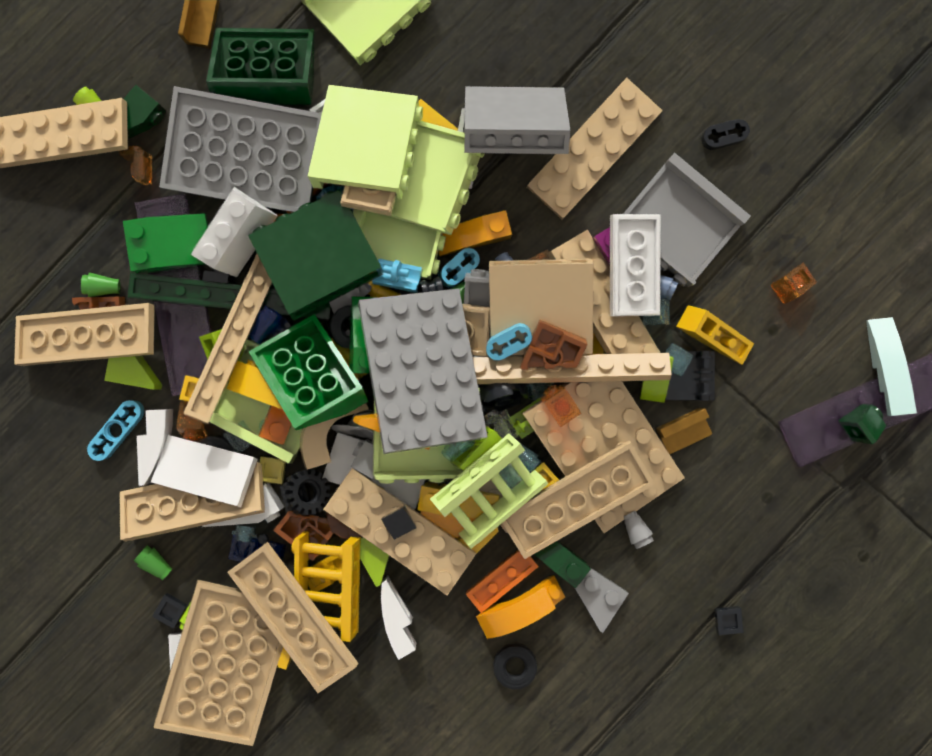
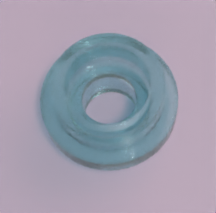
(244, 533)

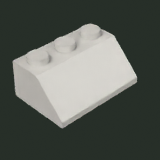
(226, 240)

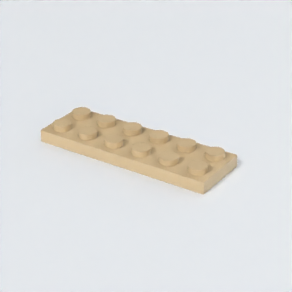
(63, 133)
(594, 148)
(614, 333)
(84, 334)
(578, 499)
(163, 510)
(425, 550)
(293, 618)

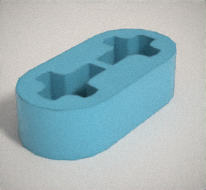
(455, 264)
(506, 336)

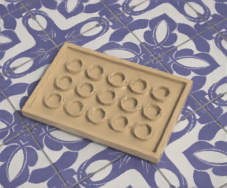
(605, 423)
(220, 668)

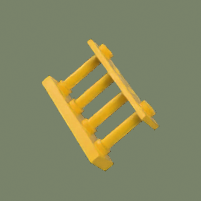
(348, 576)

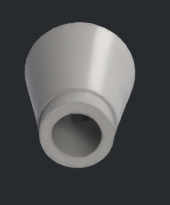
(637, 530)

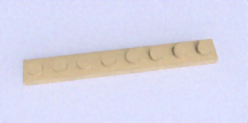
(229, 344)
(590, 369)

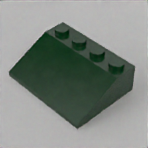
(263, 65)

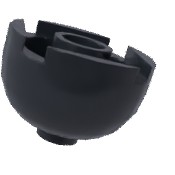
(501, 395)

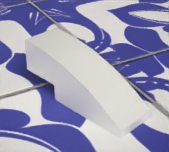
(150, 445)
(396, 619)

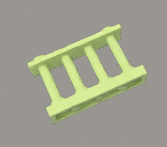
(478, 474)

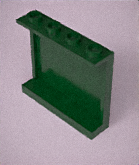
(315, 254)

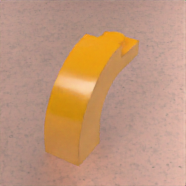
(522, 610)

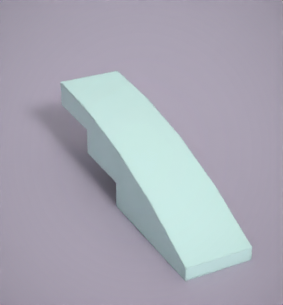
(891, 366)

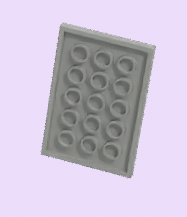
(239, 144)
(421, 370)

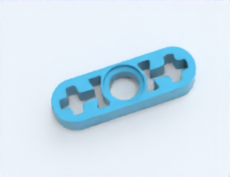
(110, 448)

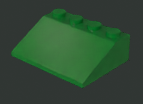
(308, 374)

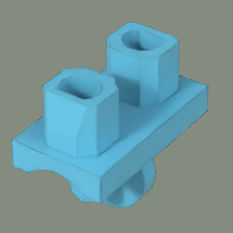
(399, 275)

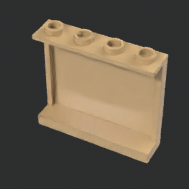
(542, 290)

